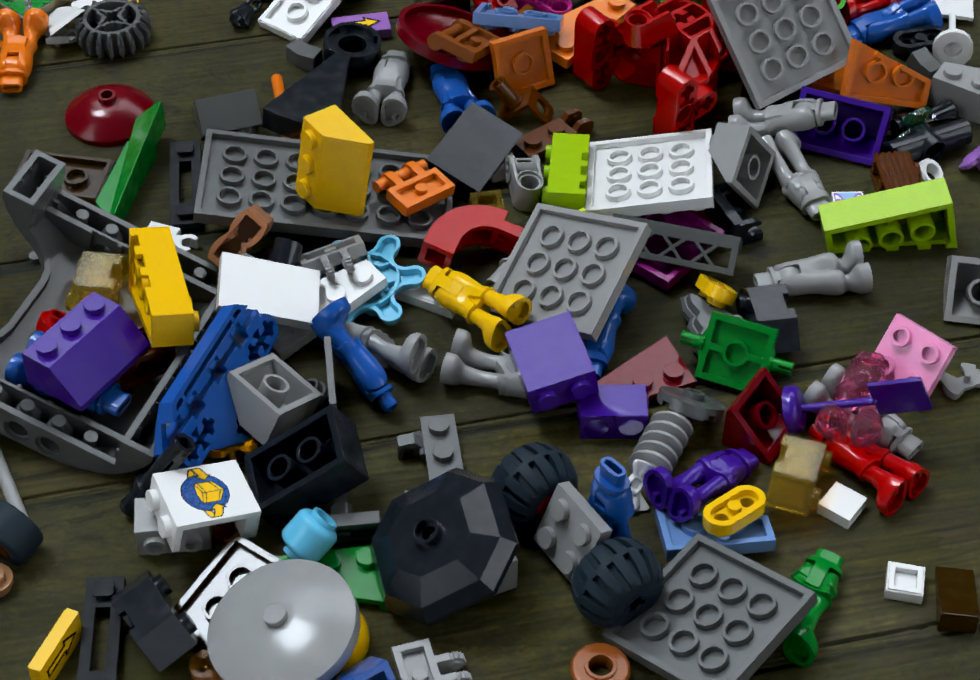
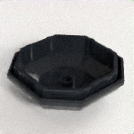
(462, 558)

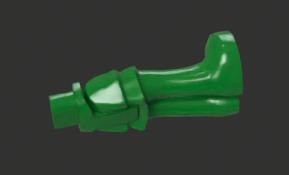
(820, 575)

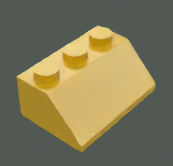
(334, 162)

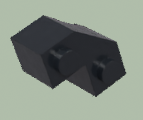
(769, 307)
(154, 621)

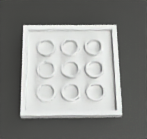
(651, 174)

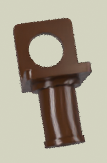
(517, 102)

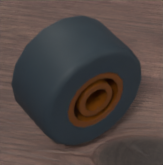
(17, 534)

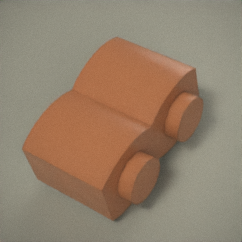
(243, 233)

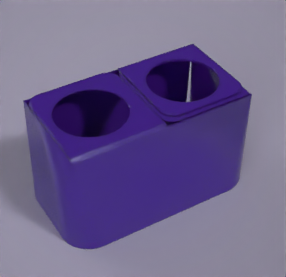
(623, 402)

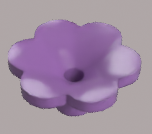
(971, 160)

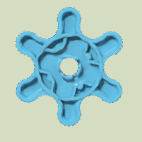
(397, 277)

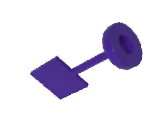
(887, 396)

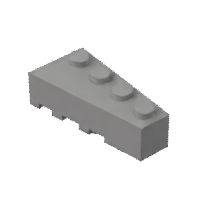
(961, 86)

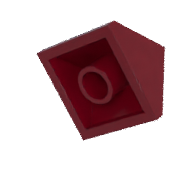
(756, 418)

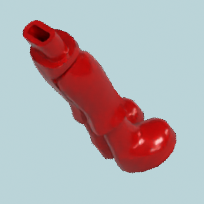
(868, 464)

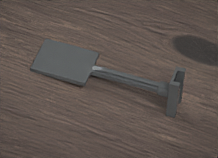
(351, 527)

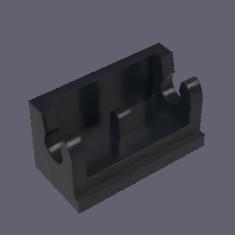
(731, 217)

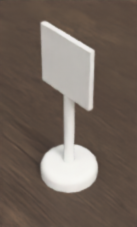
(954, 44)

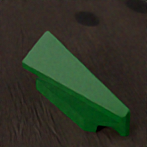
(133, 163)

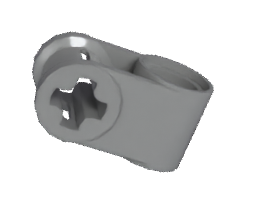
(524, 181)

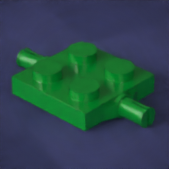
(735, 350)

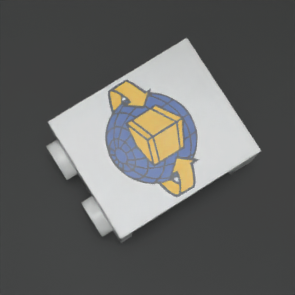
(202, 498)

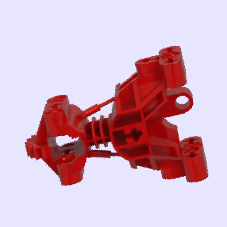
(657, 47)

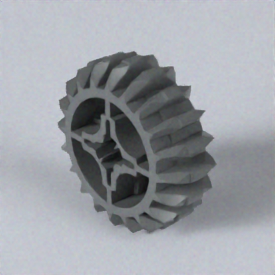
(113, 28)

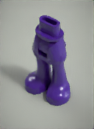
(715, 473)

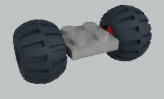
(608, 577)

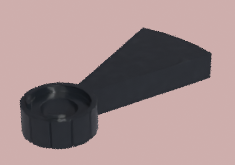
(326, 82)

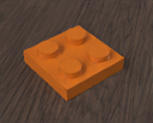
(523, 59)

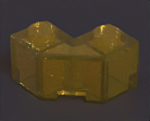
(98, 273)
(797, 473)

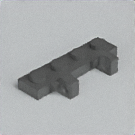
(434, 443)

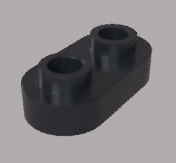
(913, 39)

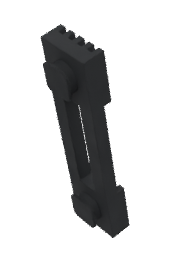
(184, 155)
(98, 600)

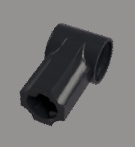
(282, 251)

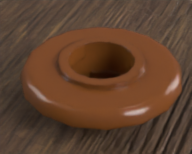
(600, 655)

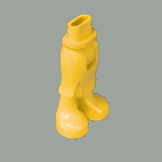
(474, 301)

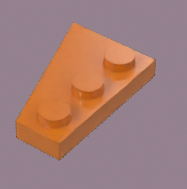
(882, 80)

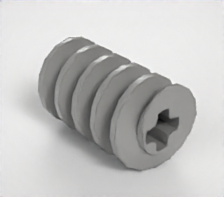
(662, 440)

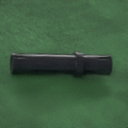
(169, 460)

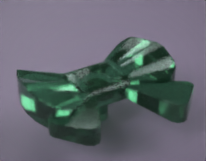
(915, 118)

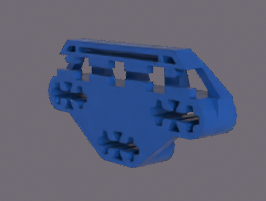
(210, 415)

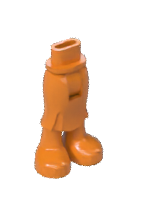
(18, 50)

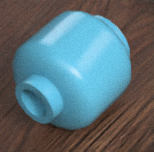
(309, 534)

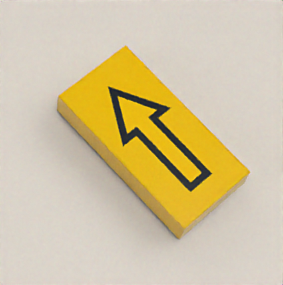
(56, 647)

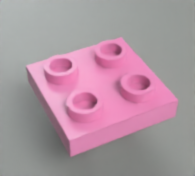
(914, 352)

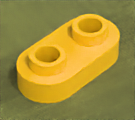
(715, 291)
(733, 510)

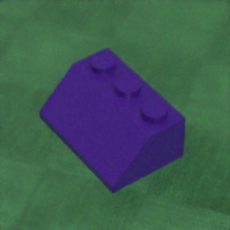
(854, 134)
(84, 352)

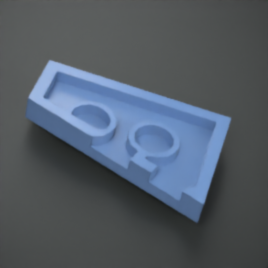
(509, 17)
(751, 539)

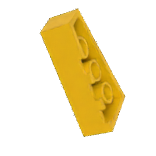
(160, 288)

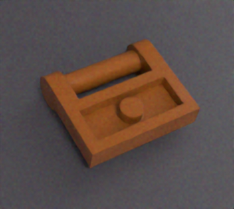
(463, 40)

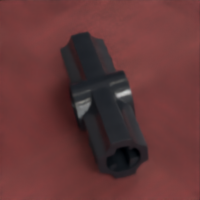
(931, 142)

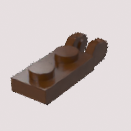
(535, 141)

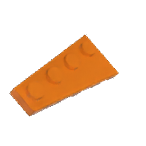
(563, 42)

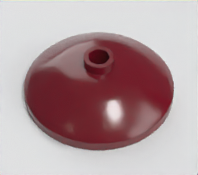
(106, 114)

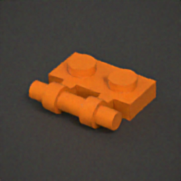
(418, 191)

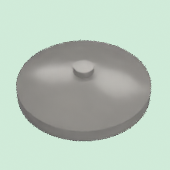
(284, 624)

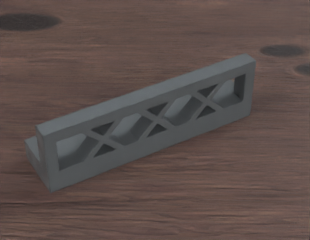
(691, 236)

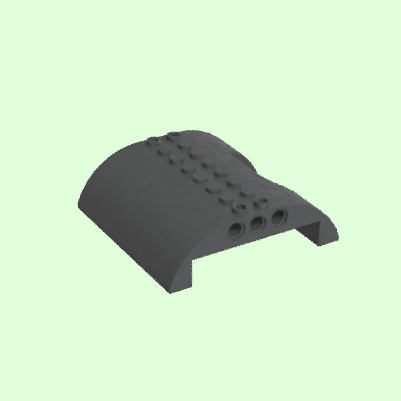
(59, 232)

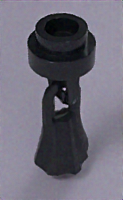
(243, 15)
(944, 111)

